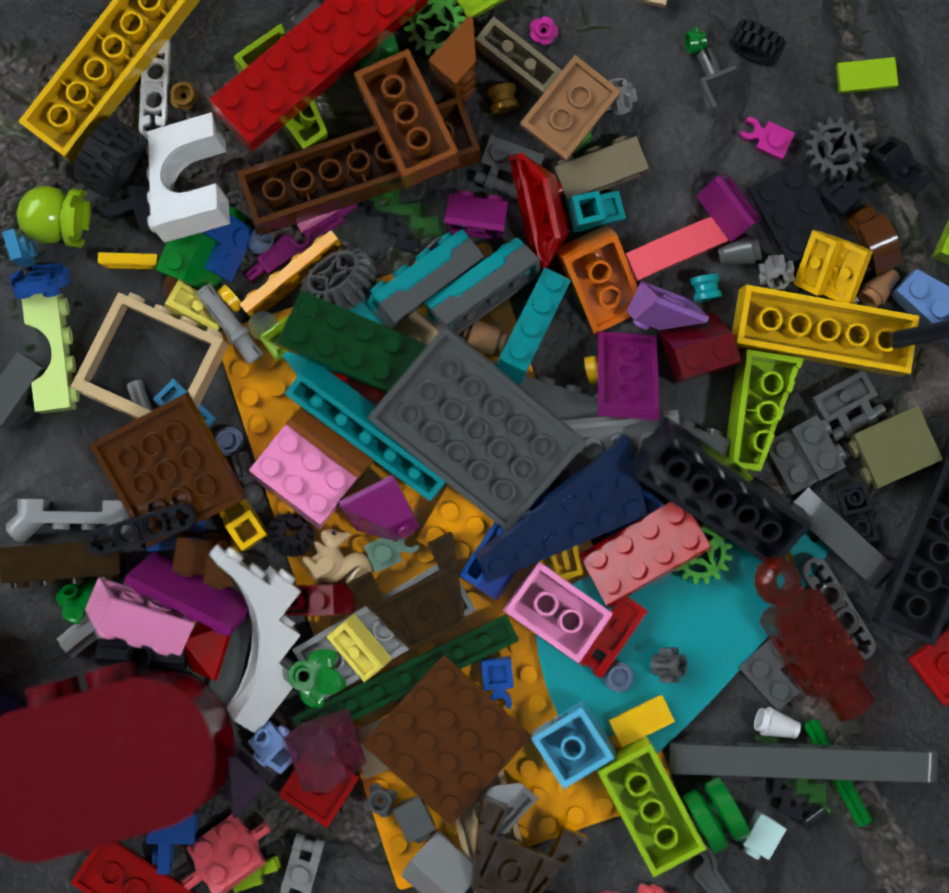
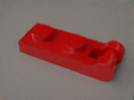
(614, 635)

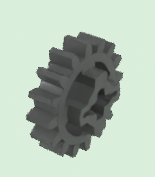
(824, 141)

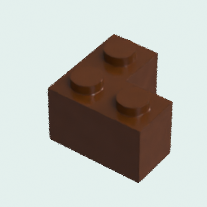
(193, 557)

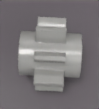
(628, 94)
(776, 272)

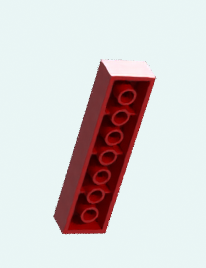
(306, 64)

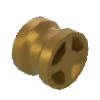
(503, 98)

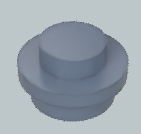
(229, 440)
(619, 677)

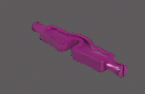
(287, 248)

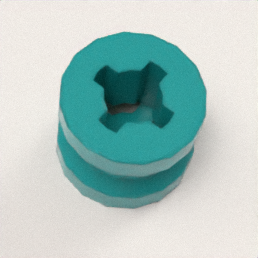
(706, 288)

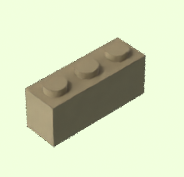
(516, 57)
(602, 167)

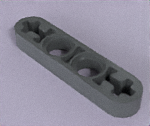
(841, 604)

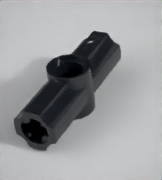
(115, 652)

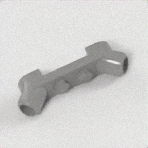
(36, 512)

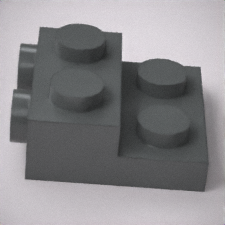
(806, 454)

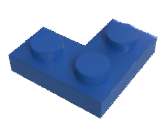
(229, 248)

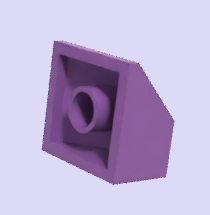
(663, 309)

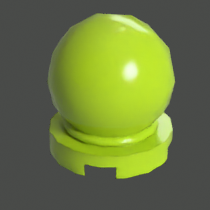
(51, 215)

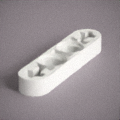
(158, 86)

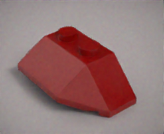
(540, 207)

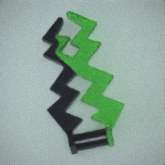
(394, 210)
(817, 792)

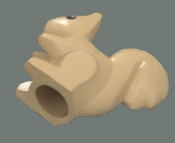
(330, 565)

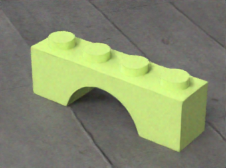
(53, 389)

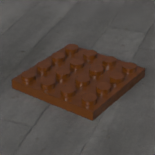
(168, 461)
(447, 739)

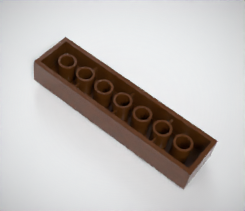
(338, 173)

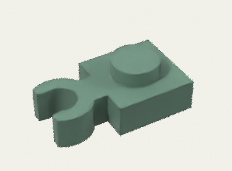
(386, 552)

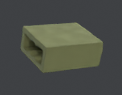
(894, 448)

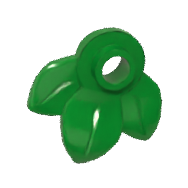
(74, 599)
(321, 677)

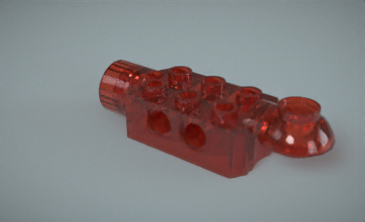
(812, 640)

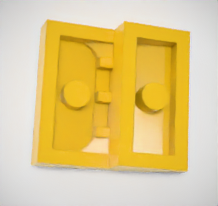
(832, 267)

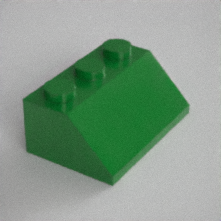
(187, 257)

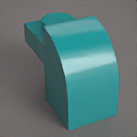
(594, 210)

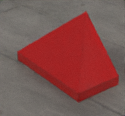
(206, 651)

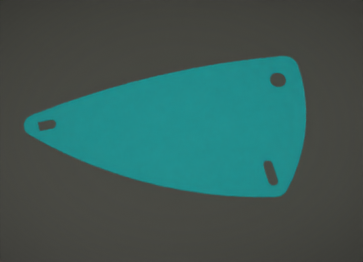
(709, 624)

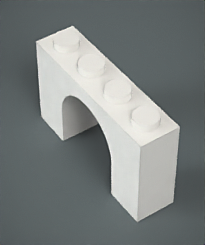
(169, 152)

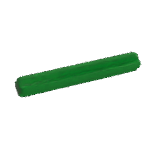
(845, 787)

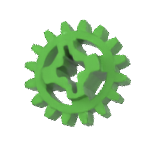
(434, 36)
(708, 564)

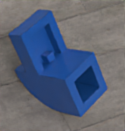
(181, 833)

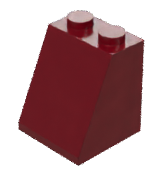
(699, 349)

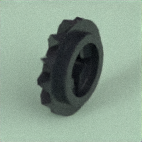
(289, 545)

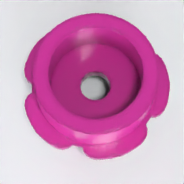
(543, 38)

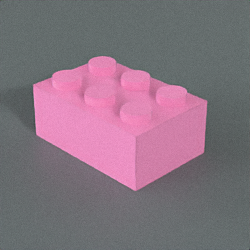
(302, 476)
(557, 612)
(137, 618)

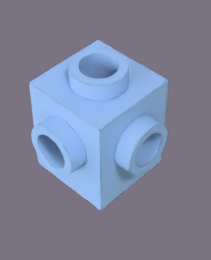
(271, 747)

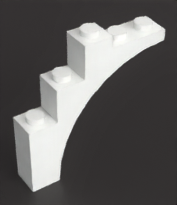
(273, 634)

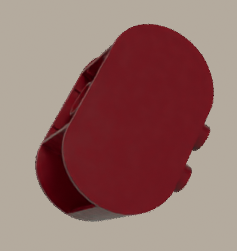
(108, 760)

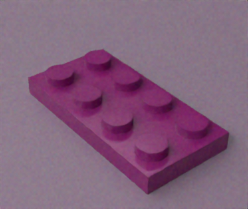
(627, 376)

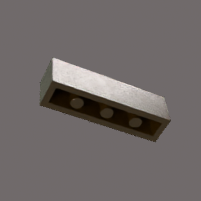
(58, 561)

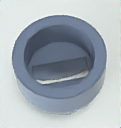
(260, 244)

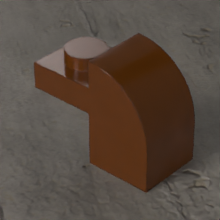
(878, 235)

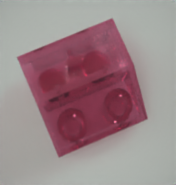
(325, 751)

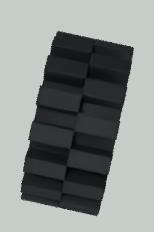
(757, 43)

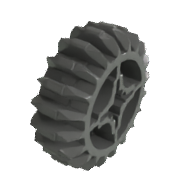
(342, 277)

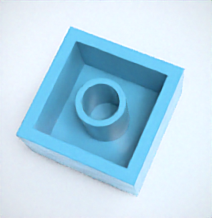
(573, 744)

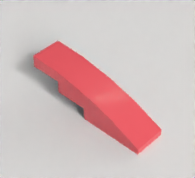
(675, 248)

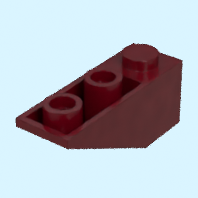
(322, 600)

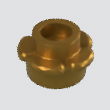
(183, 88)

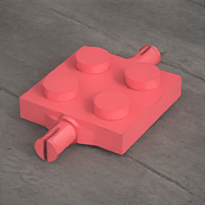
(226, 855)

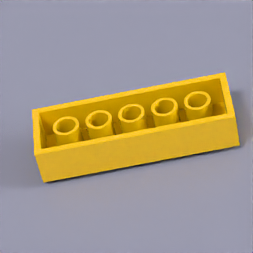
(822, 330)

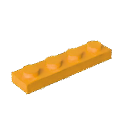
(290, 277)

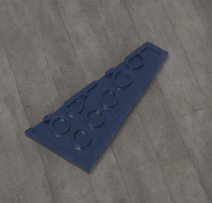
(575, 511)

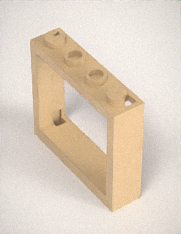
(161, 314)

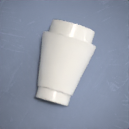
(773, 723)

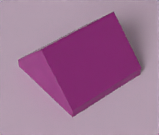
(728, 207)

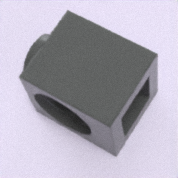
(414, 819)

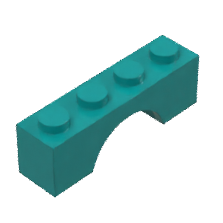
(532, 324)

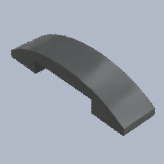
(843, 538)

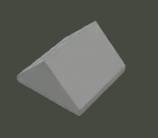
(439, 867)

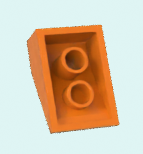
(599, 277)

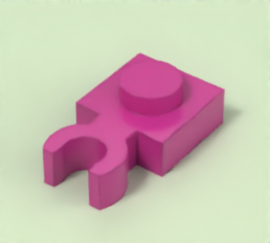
(771, 140)

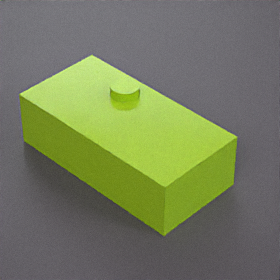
(650, 807)

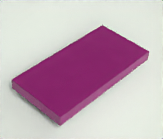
(218, 609)

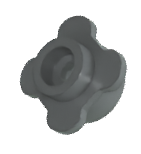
(372, 804)

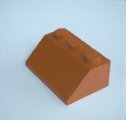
(454, 64)
(331, 443)

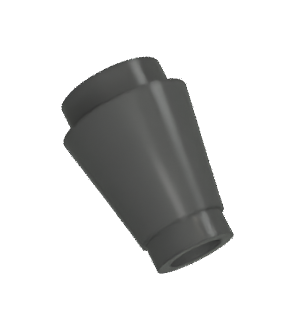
(741, 251)

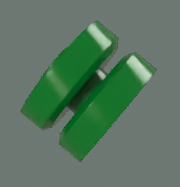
(714, 816)

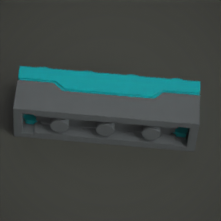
(429, 275)
(483, 287)

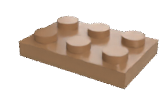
(570, 108)

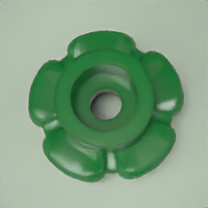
(695, 41)

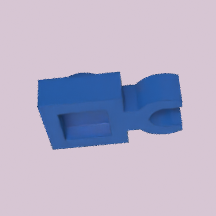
(498, 677)

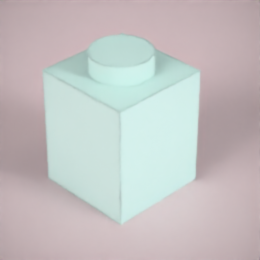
(764, 836)

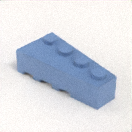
(924, 297)

